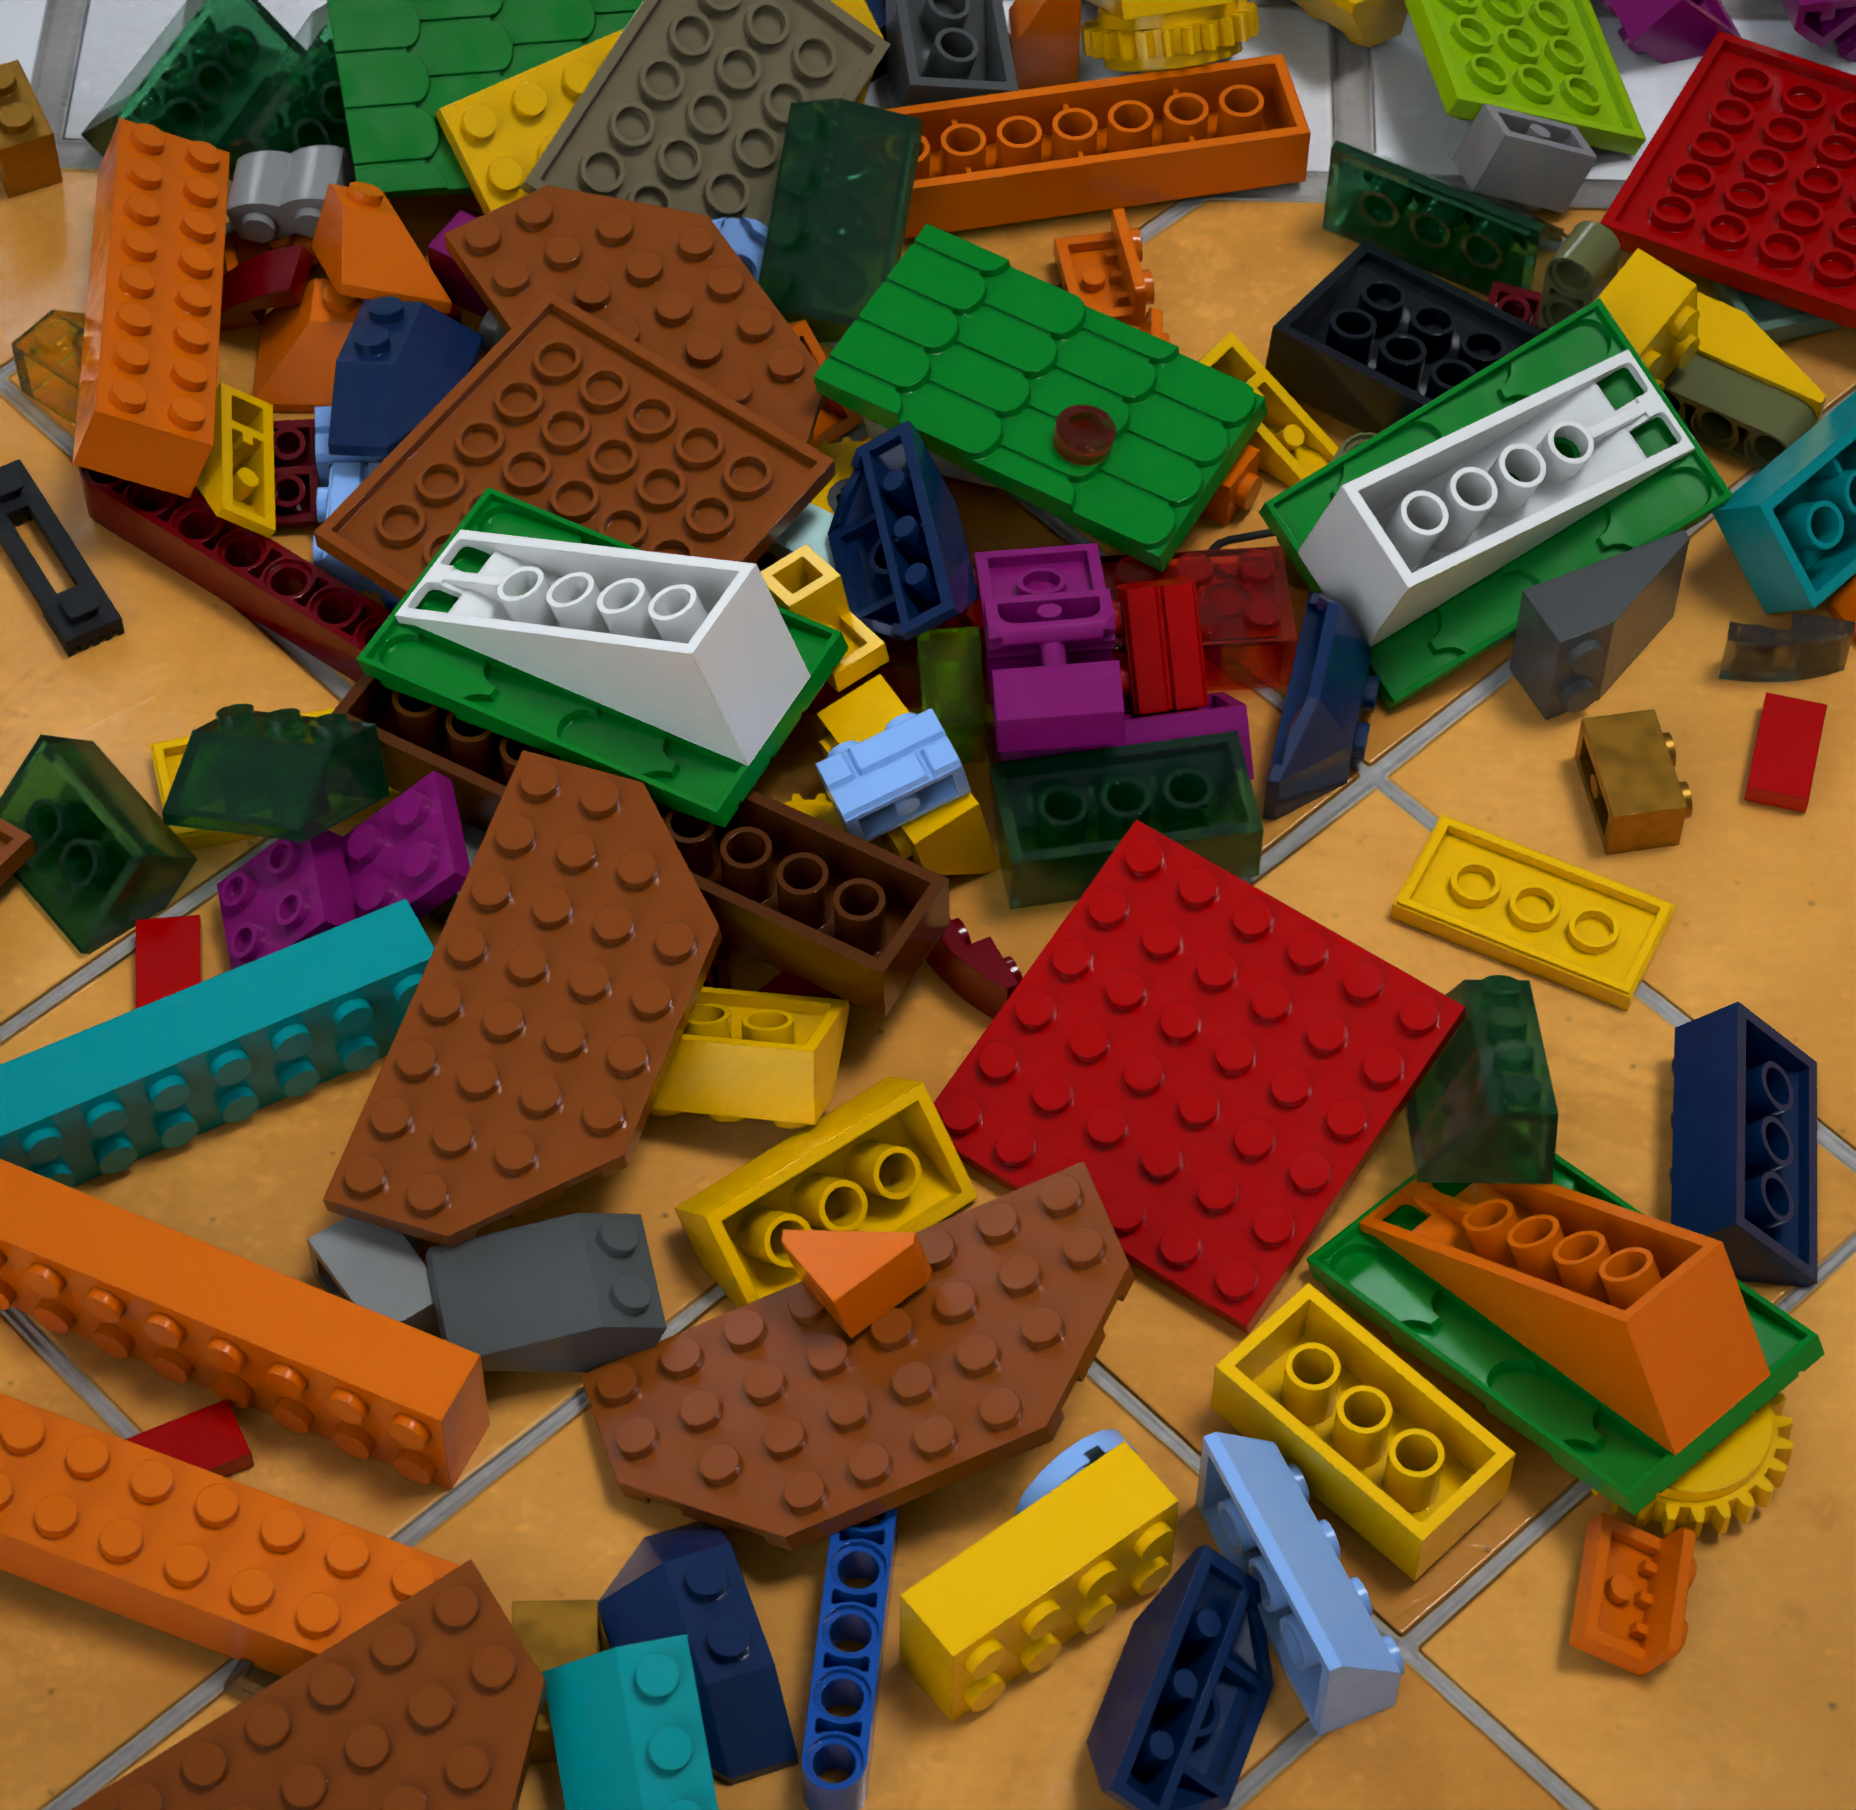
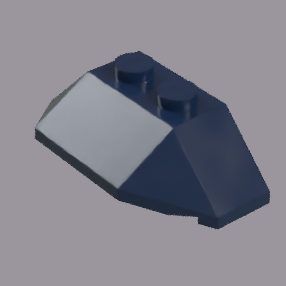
(395, 373)
(900, 539)
(1321, 709)
(694, 1587)
(1185, 1692)

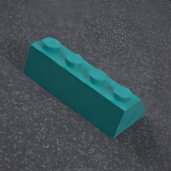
(631, 1729)

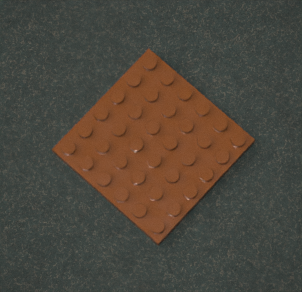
(589, 433)

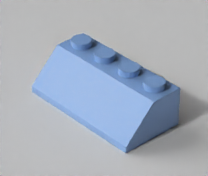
(1309, 1605)

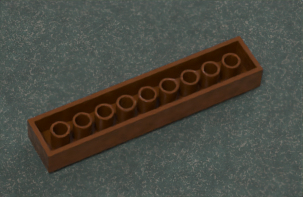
(771, 877)

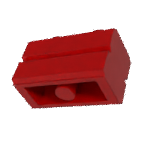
(1160, 645)

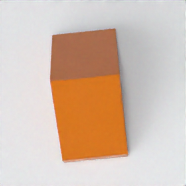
(858, 1272)

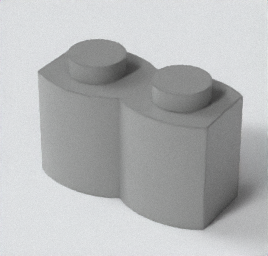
(284, 191)

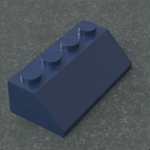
(1746, 1145)

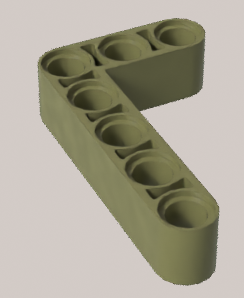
(1713, 400)

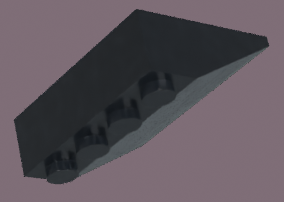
(1386, 340)

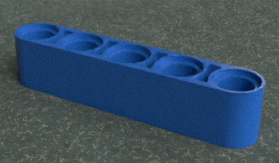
(852, 1676)

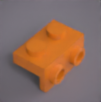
(1107, 270)
(1632, 1594)

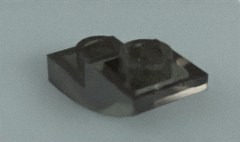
(1807, 651)

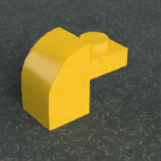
(816, 591)

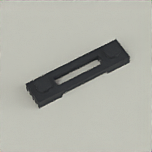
(78, 613)

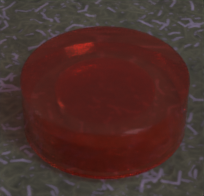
(1084, 435)

